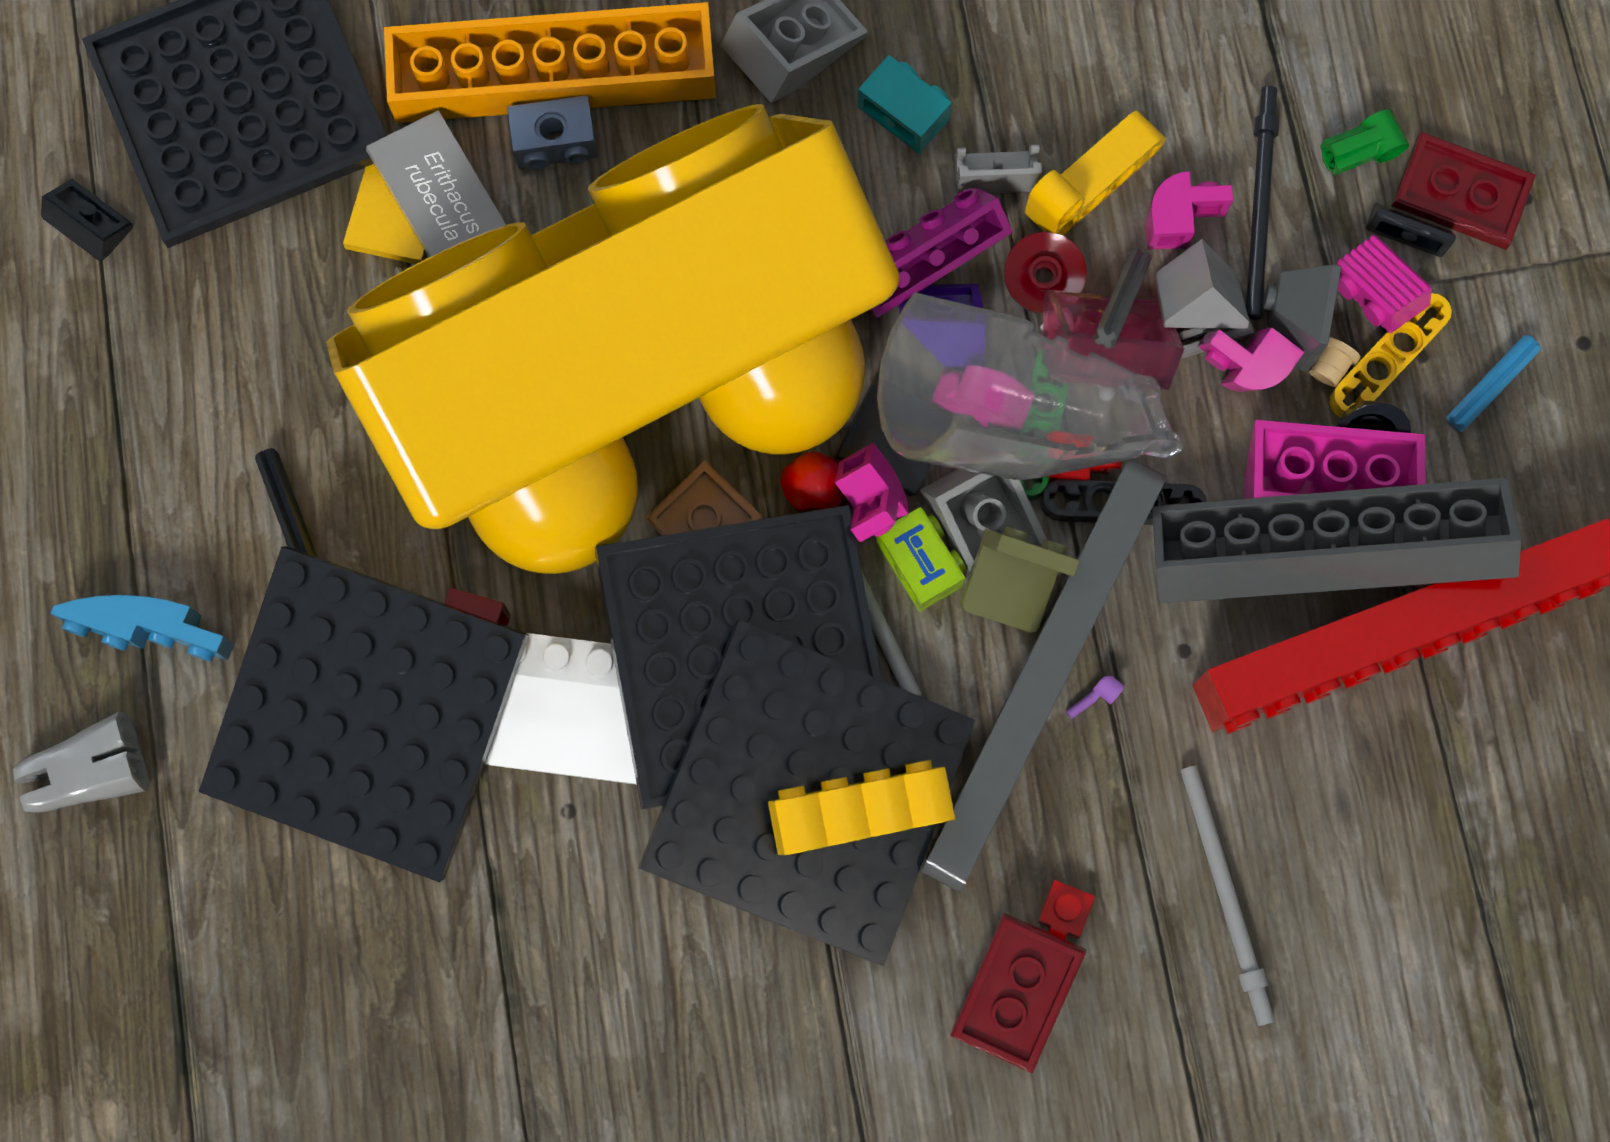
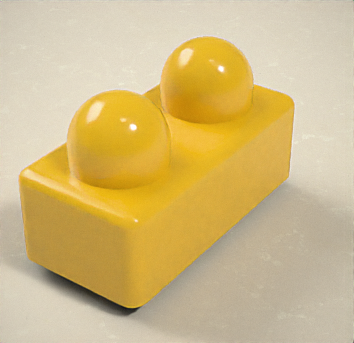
(694, 275)

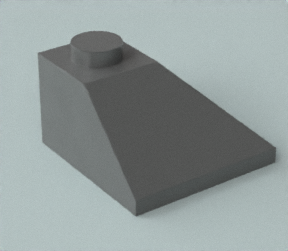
(1303, 309)

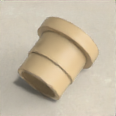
(1334, 362)

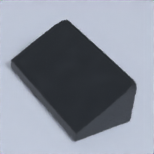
(84, 219)
(1410, 230)

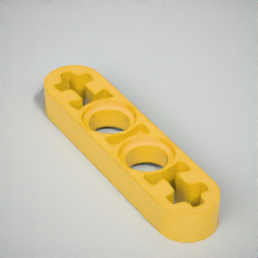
(1390, 356)

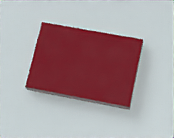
(1463, 190)
(1018, 992)

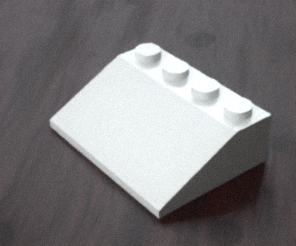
(564, 713)

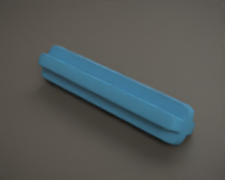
(1493, 383)

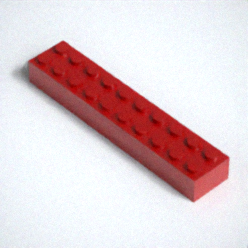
(1402, 630)

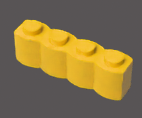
(862, 809)

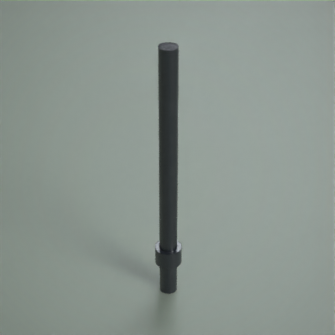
(1265, 129)

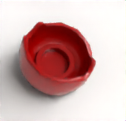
(811, 482)

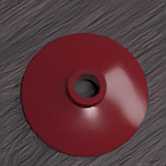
(1047, 253)

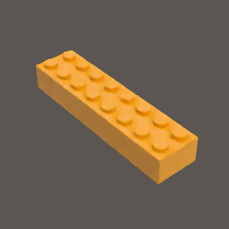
(521, 60)

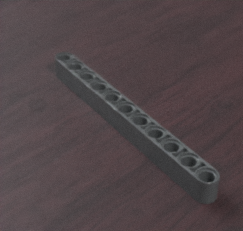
(1043, 675)

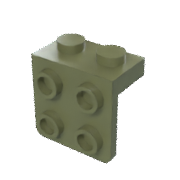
(1014, 578)

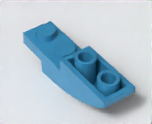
(135, 619)

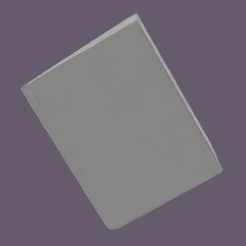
(1200, 291)

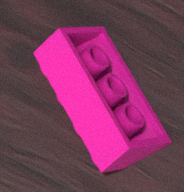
(1322, 459)

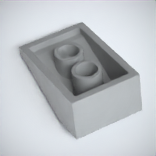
(790, 42)
(974, 501)

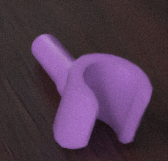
(1106, 688)

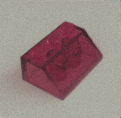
(1141, 346)

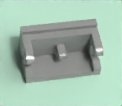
(998, 170)

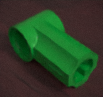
(1374, 139)

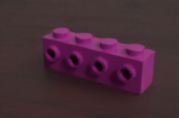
(944, 242)

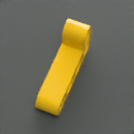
(1065, 199)

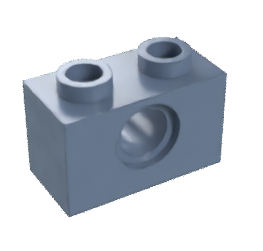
(534, 121)

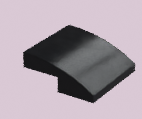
(866, 430)

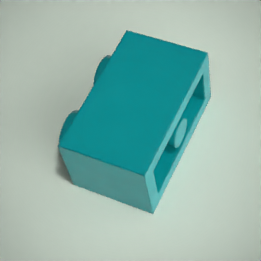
(904, 103)

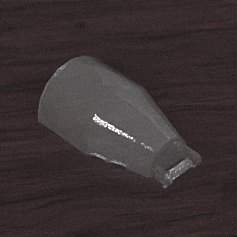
(1007, 402)

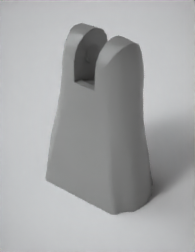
(86, 768)

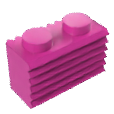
(1382, 285)

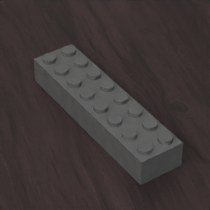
(1336, 541)

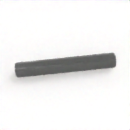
(1122, 298)

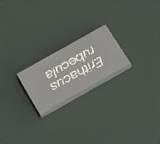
(434, 184)

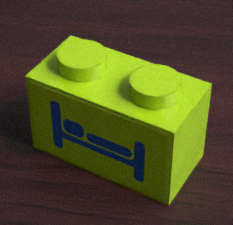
(922, 559)

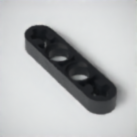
(1072, 491)

